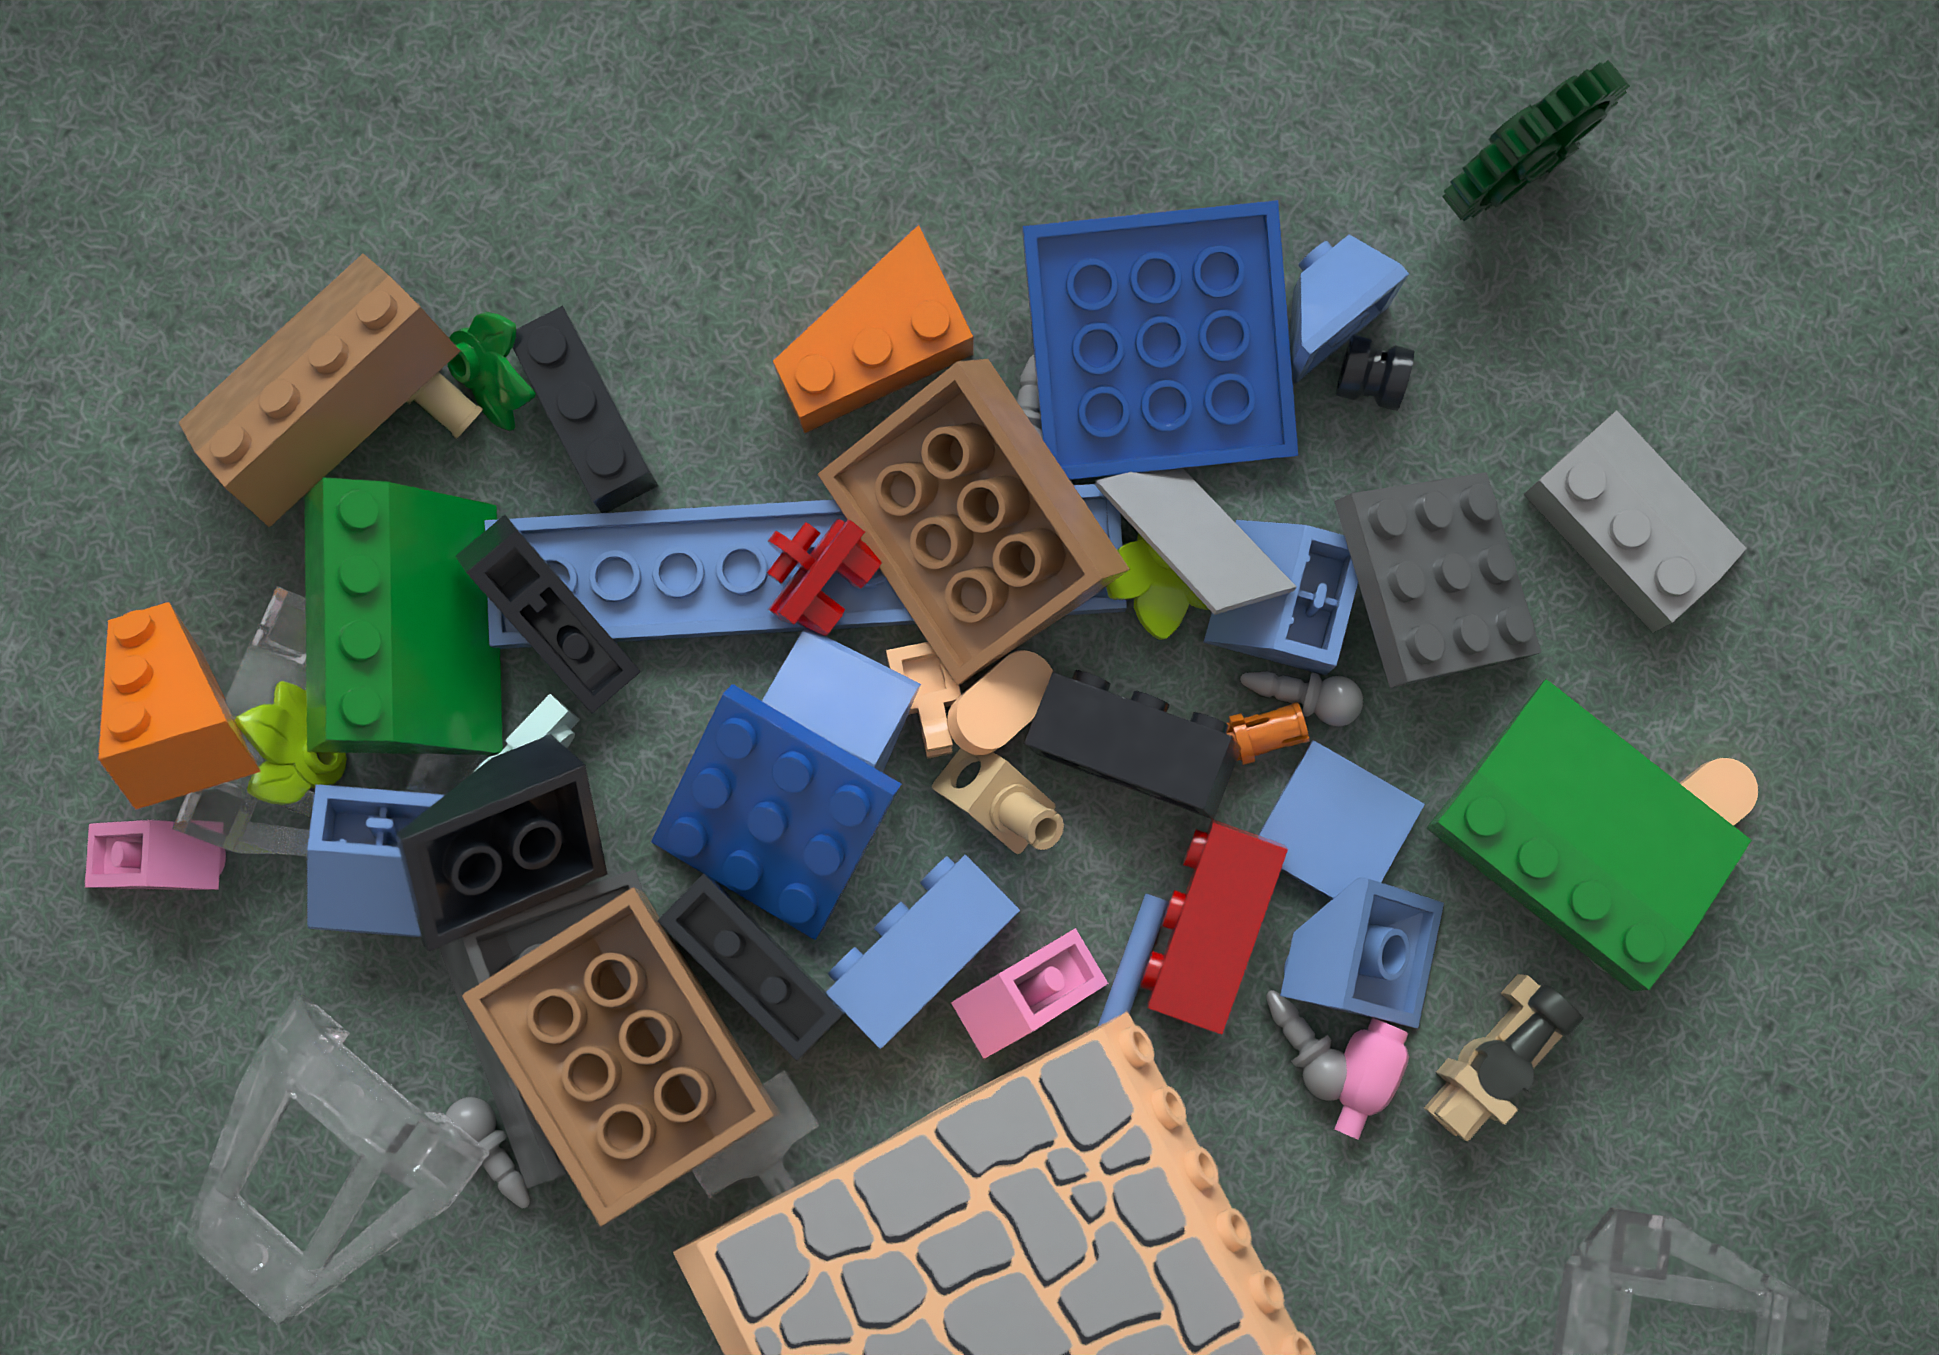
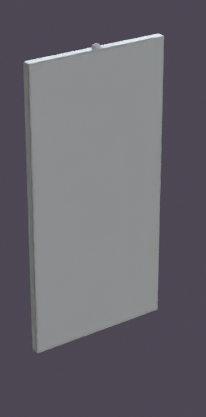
(1196, 538)

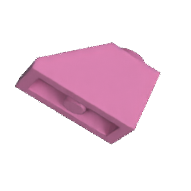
(150, 857)
(1029, 993)

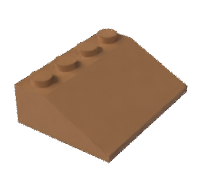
(316, 389)
(972, 519)
(620, 1055)

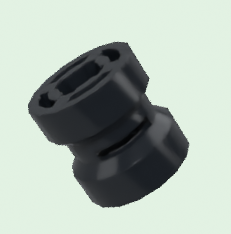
(1375, 372)

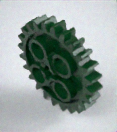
(1535, 140)

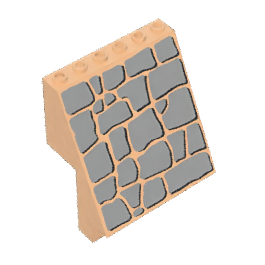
(1007, 1223)

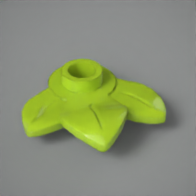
(1157, 590)
(280, 737)

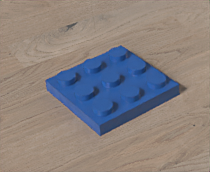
(774, 811)

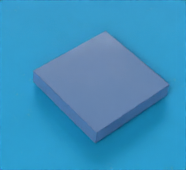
(1338, 822)

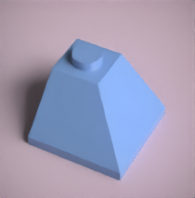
(1338, 297)
(1366, 953)

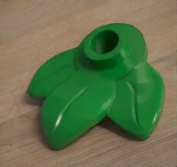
(485, 369)

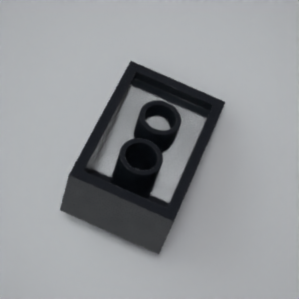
(502, 842)

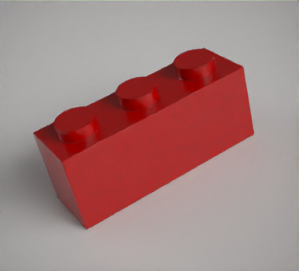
(1213, 925)

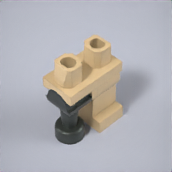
(1504, 1060)

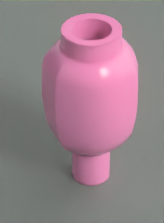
(1374, 1072)

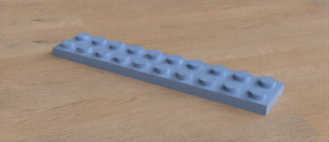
(709, 568)

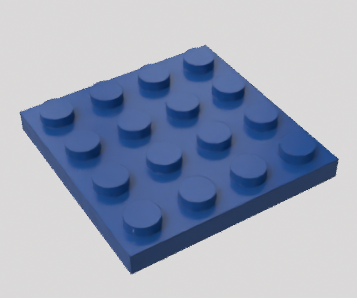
(1161, 339)

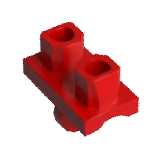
(837, 551)

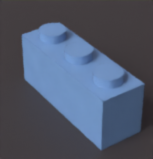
(920, 949)

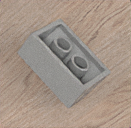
(1636, 523)

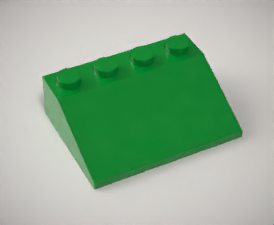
(397, 623)
(1591, 837)

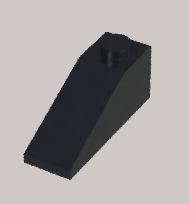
(547, 613)

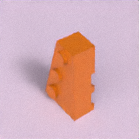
(876, 337)
(164, 712)

